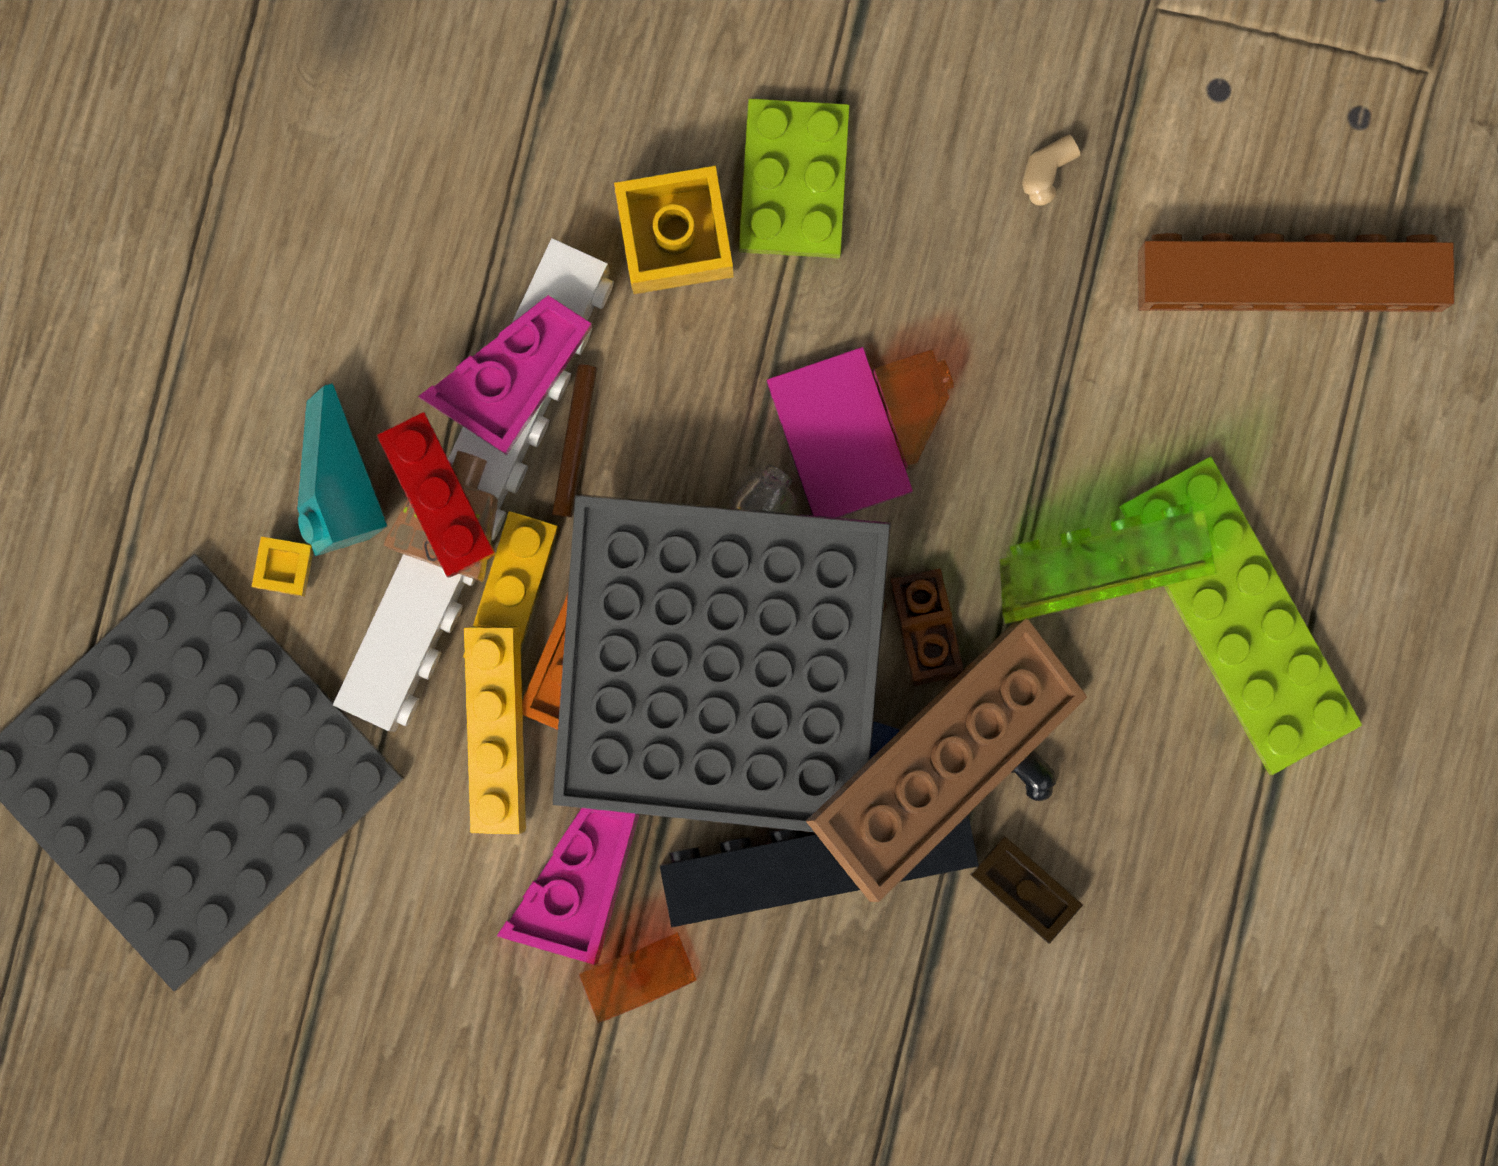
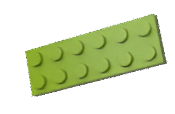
(1251, 628)

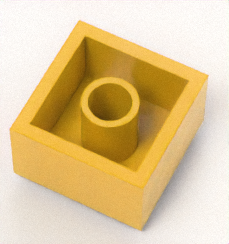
(674, 229)

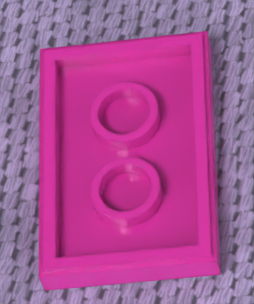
(839, 435)

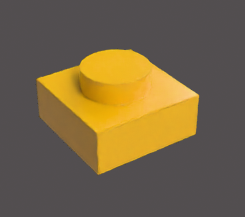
(282, 566)

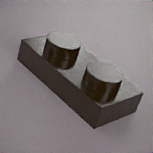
(1026, 889)

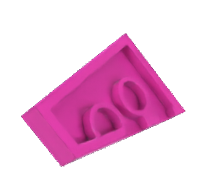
(510, 376)
(577, 890)

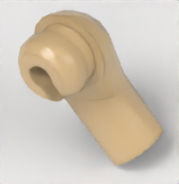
(1042, 169)

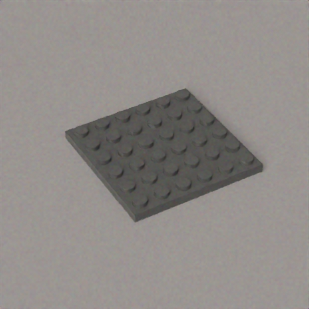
(717, 660)
(187, 772)

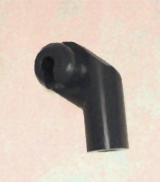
(1037, 776)

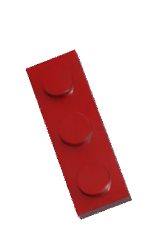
(436, 495)

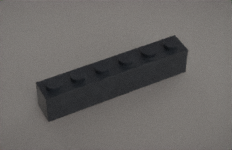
(780, 873)

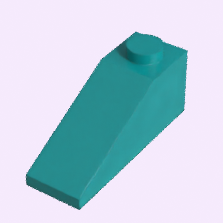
(334, 487)

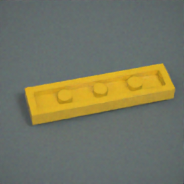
(495, 729)

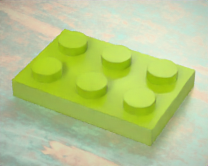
(794, 178)

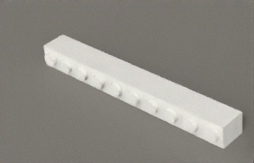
(420, 596)

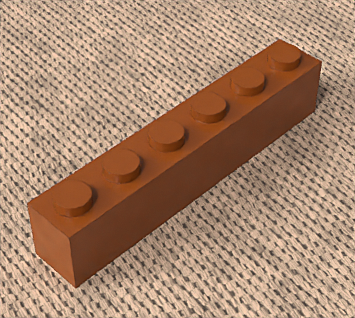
(1295, 275)

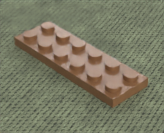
(946, 760)

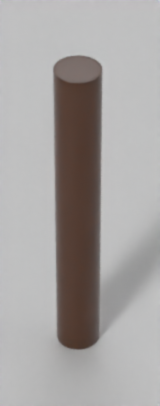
(574, 441)

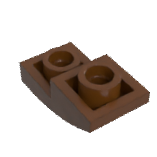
(927, 627)

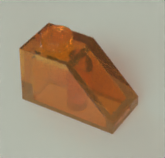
(913, 400)
(637, 977)

